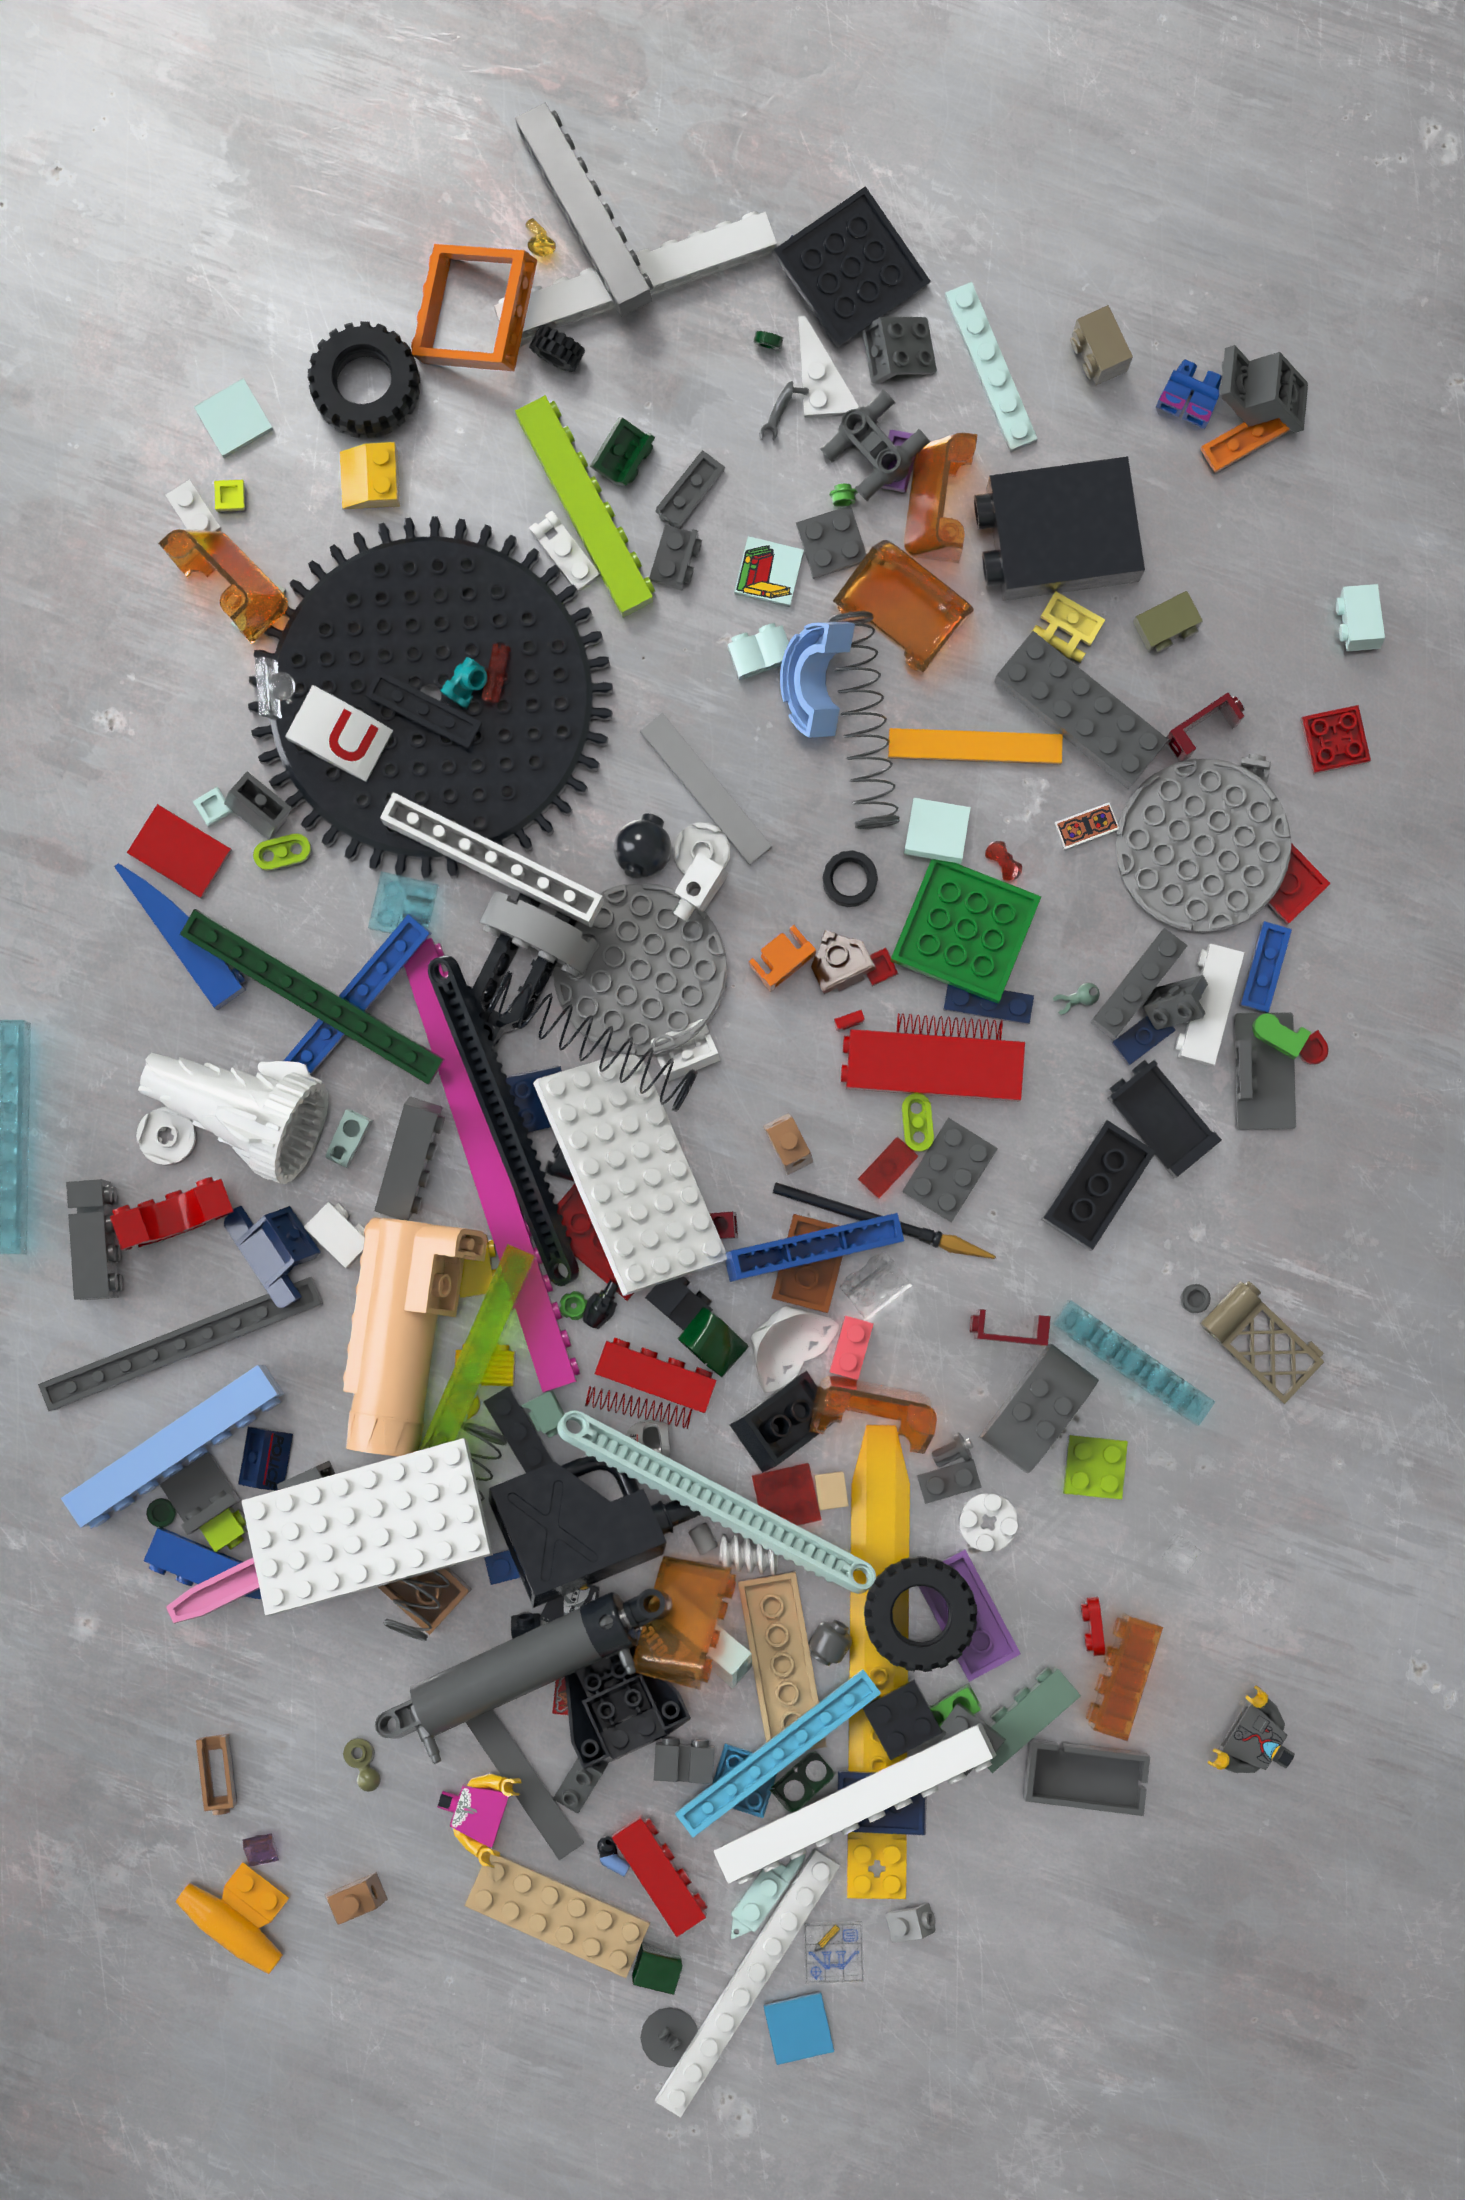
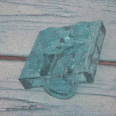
(399, 897)

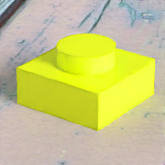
(229, 495)

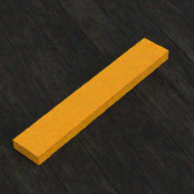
(975, 746)

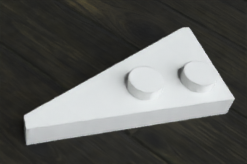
(827, 389)

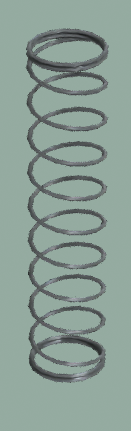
(877, 821)
(414, 1632)

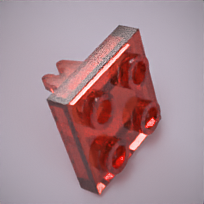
(788, 1493)

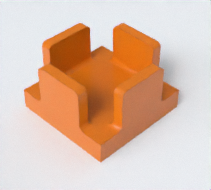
(783, 958)

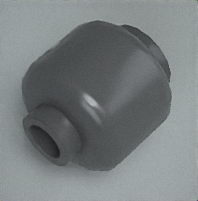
(830, 1642)

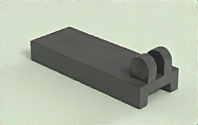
(690, 489)

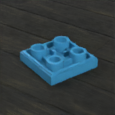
(758, 1800)
(798, 2028)

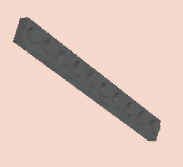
(174, 1346)

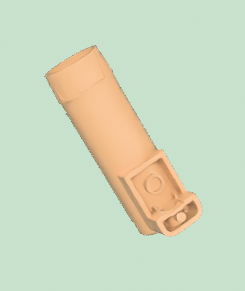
(403, 1285)

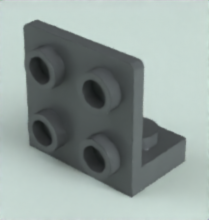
(898, 347)
(199, 1493)

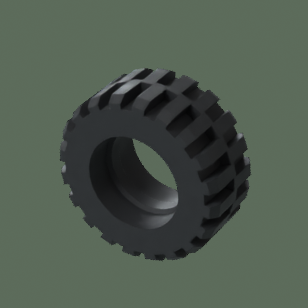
(354, 344)
(931, 1653)

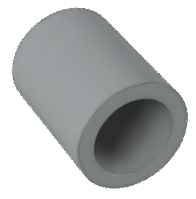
(703, 1538)

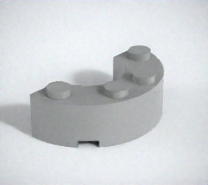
(539, 930)

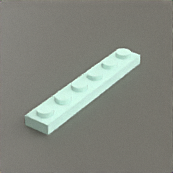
(991, 367)

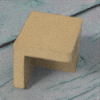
(831, 1490)

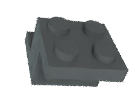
(1264, 389)

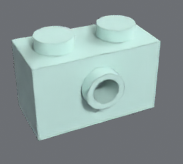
(1360, 617)

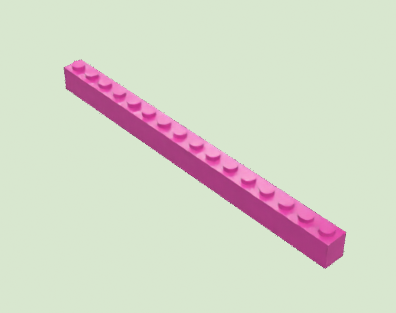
(500, 1205)

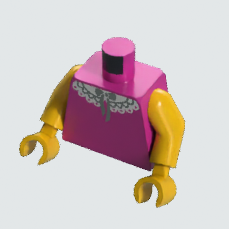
(479, 1813)

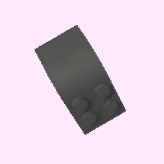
(1039, 1408)

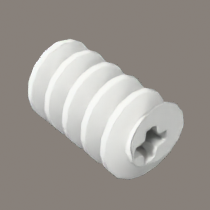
(747, 1554)

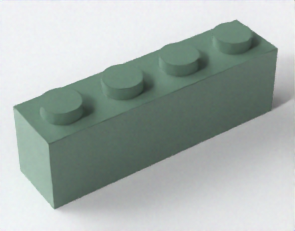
(1031, 1713)

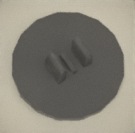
(667, 2035)

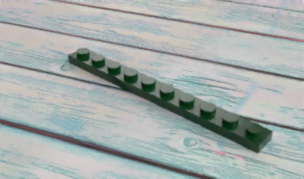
(312, 996)

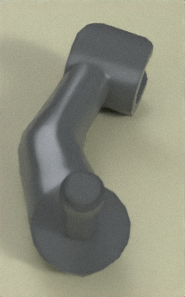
(780, 407)

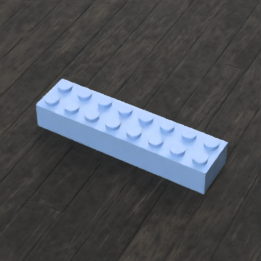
(173, 1445)

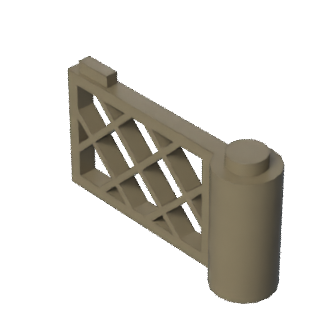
(1238, 1311)

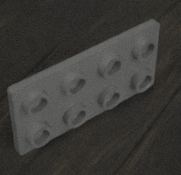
(1263, 1078)

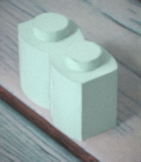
(758, 652)

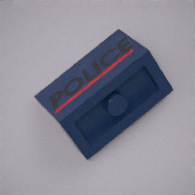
(265, 1458)

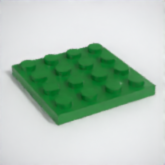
(966, 929)

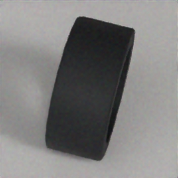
(863, 861)

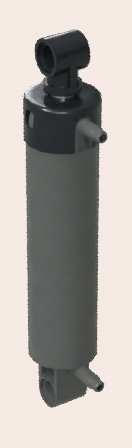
(523, 1665)

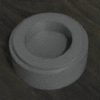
(1195, 1298)

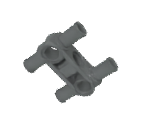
(875, 445)

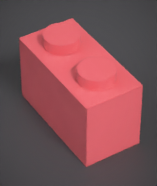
(851, 1347)

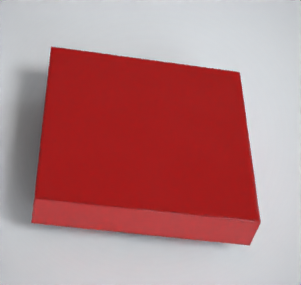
(1335, 739)

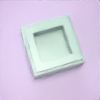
(212, 807)

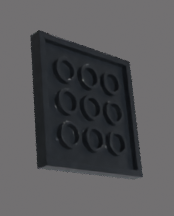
(851, 266)

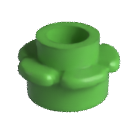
(843, 495)
(567, 1310)

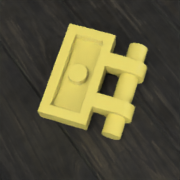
(1073, 620)

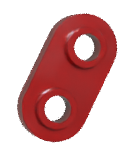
(1095, 1638)

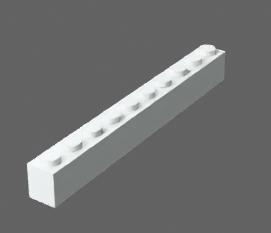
(667, 267)
(855, 1803)

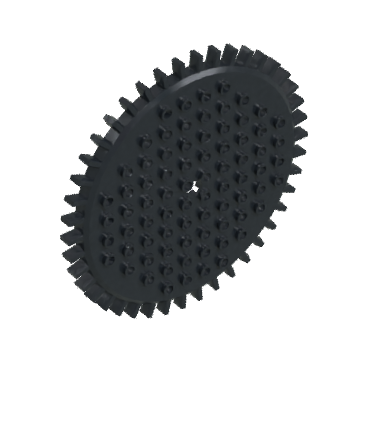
(523, 593)

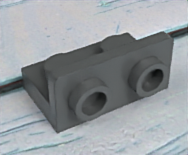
(674, 557)
(1176, 1002)

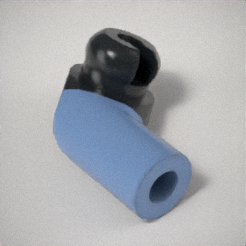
(609, 1856)

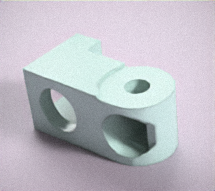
(348, 1137)

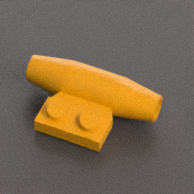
(236, 1918)

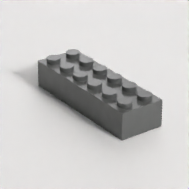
(1080, 710)

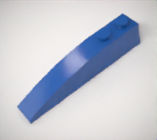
(210, 973)
(813, 1247)
(188, 1559)

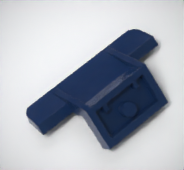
(273, 1249)

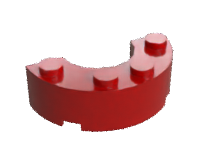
(171, 1217)

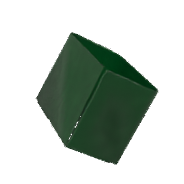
(713, 1342)
(800, 1775)
(657, 1969)

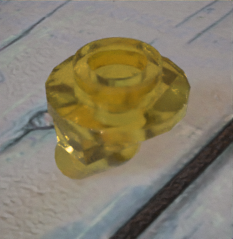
(539, 244)

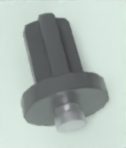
(953, 1451)

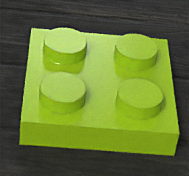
(1095, 1467)

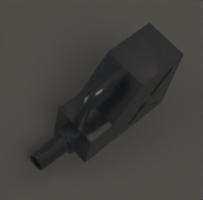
(571, 1534)

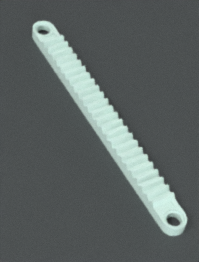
(716, 1502)

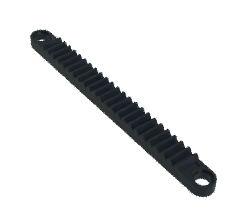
(503, 1120)

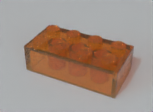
(1124, 1676)

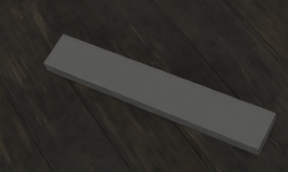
(533, 1793)

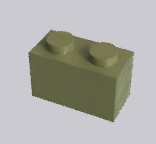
(1167, 622)

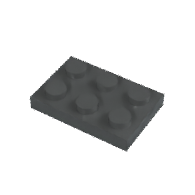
(949, 1170)

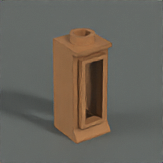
(218, 1804)

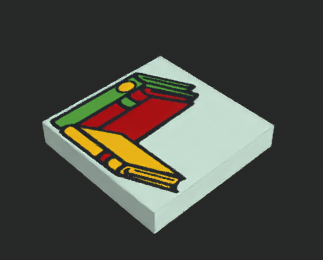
(768, 571)

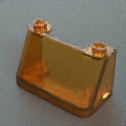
(927, 531)
(252, 597)
(905, 603)
(909, 1407)

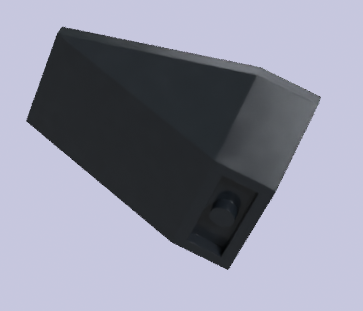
(619, 1711)

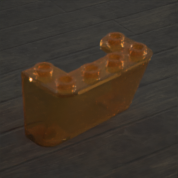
(680, 1644)

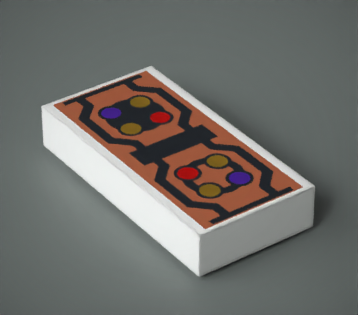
(1086, 826)

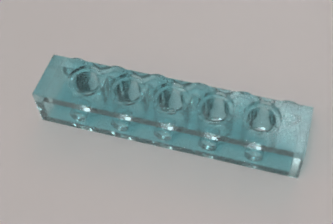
(1133, 1363)

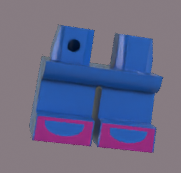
(1182, 385)

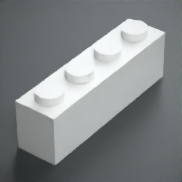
(1204, 1035)

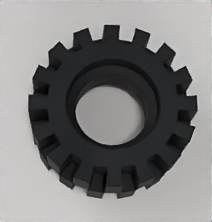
(557, 348)

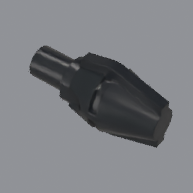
(601, 1306)

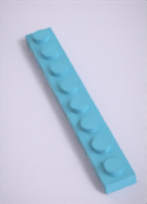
(777, 1753)

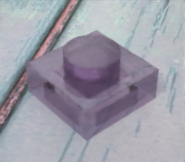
(260, 1849)

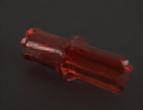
(496, 673)

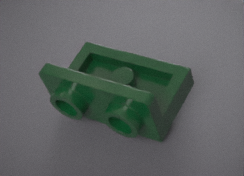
(622, 452)

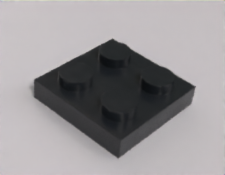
(902, 1719)

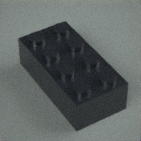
(1098, 1185)

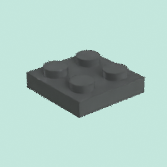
(831, 541)

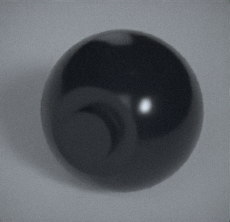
(642, 846)

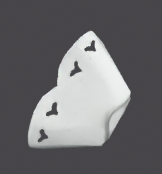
(786, 1342)

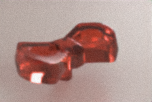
(1010, 868)

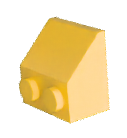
(370, 476)

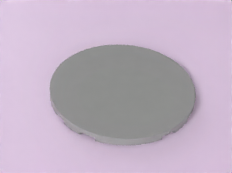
(1203, 845)
(646, 971)

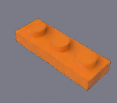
(1241, 442)

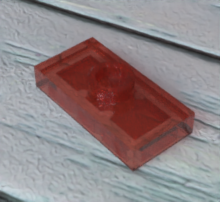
(888, 1167)

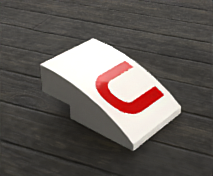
(339, 733)

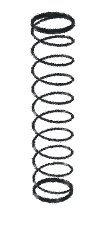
(689, 1077)

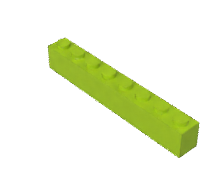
(584, 505)

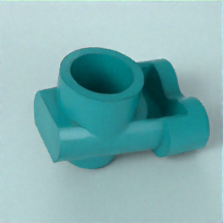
(466, 678)

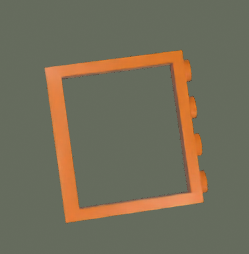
(512, 316)

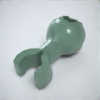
(1081, 996)

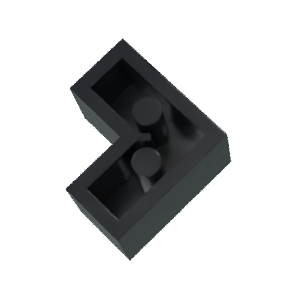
(678, 1301)

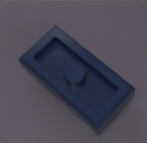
(1140, 1040)

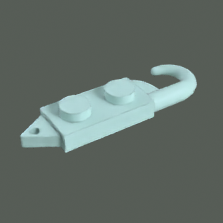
(762, 1896)

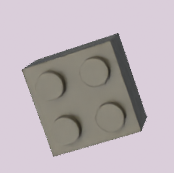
(1101, 345)

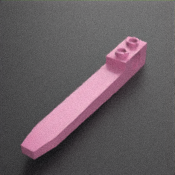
(215, 1592)

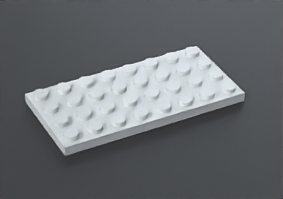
(630, 1173)
(366, 1527)

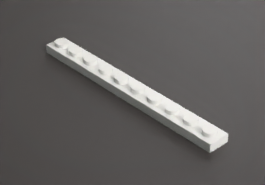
(747, 1982)

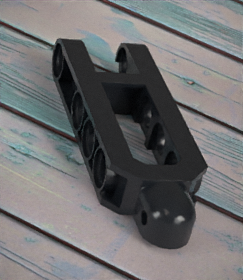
(493, 974)

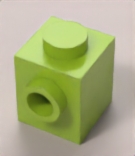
(225, 1529)

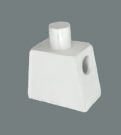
(701, 874)

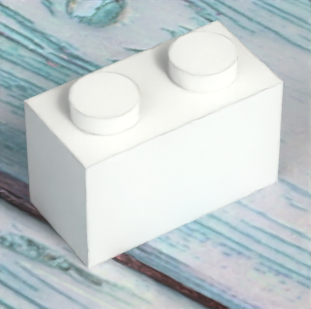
(337, 1233)

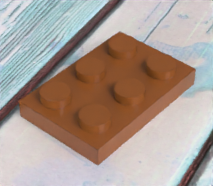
(811, 1283)

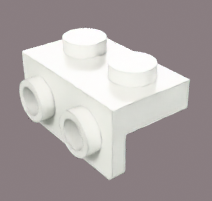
(693, 1054)

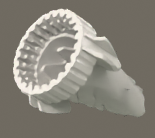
(265, 1117)

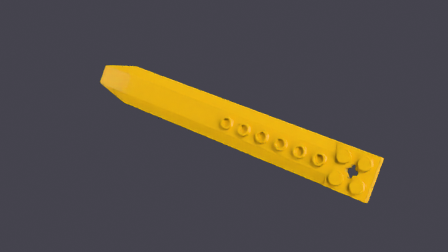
(880, 1538)

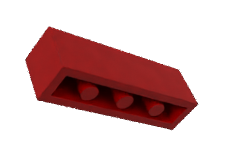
(654, 1376)
(659, 1875)

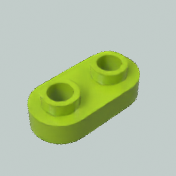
(282, 852)
(917, 1122)

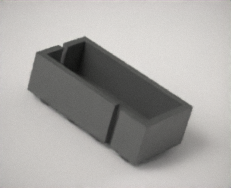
(93, 1240)
(1086, 1777)

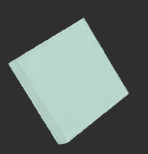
(233, 418)
(937, 830)

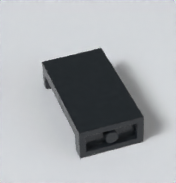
(1162, 1118)

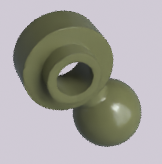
(368, 1778)

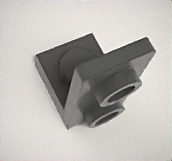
(578, 1785)

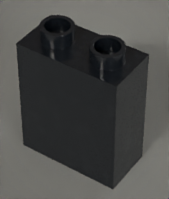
(1061, 529)

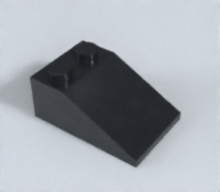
(779, 1423)

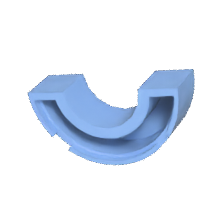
(805, 676)

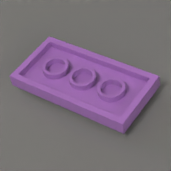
(991, 1641)

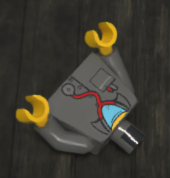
(1254, 1738)

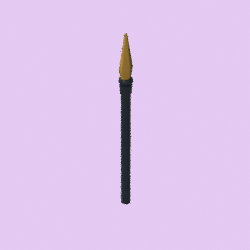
(948, 1242)

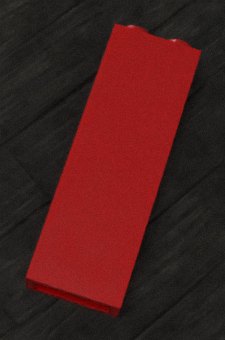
(933, 1065)

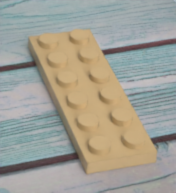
(779, 1651)
(558, 1914)

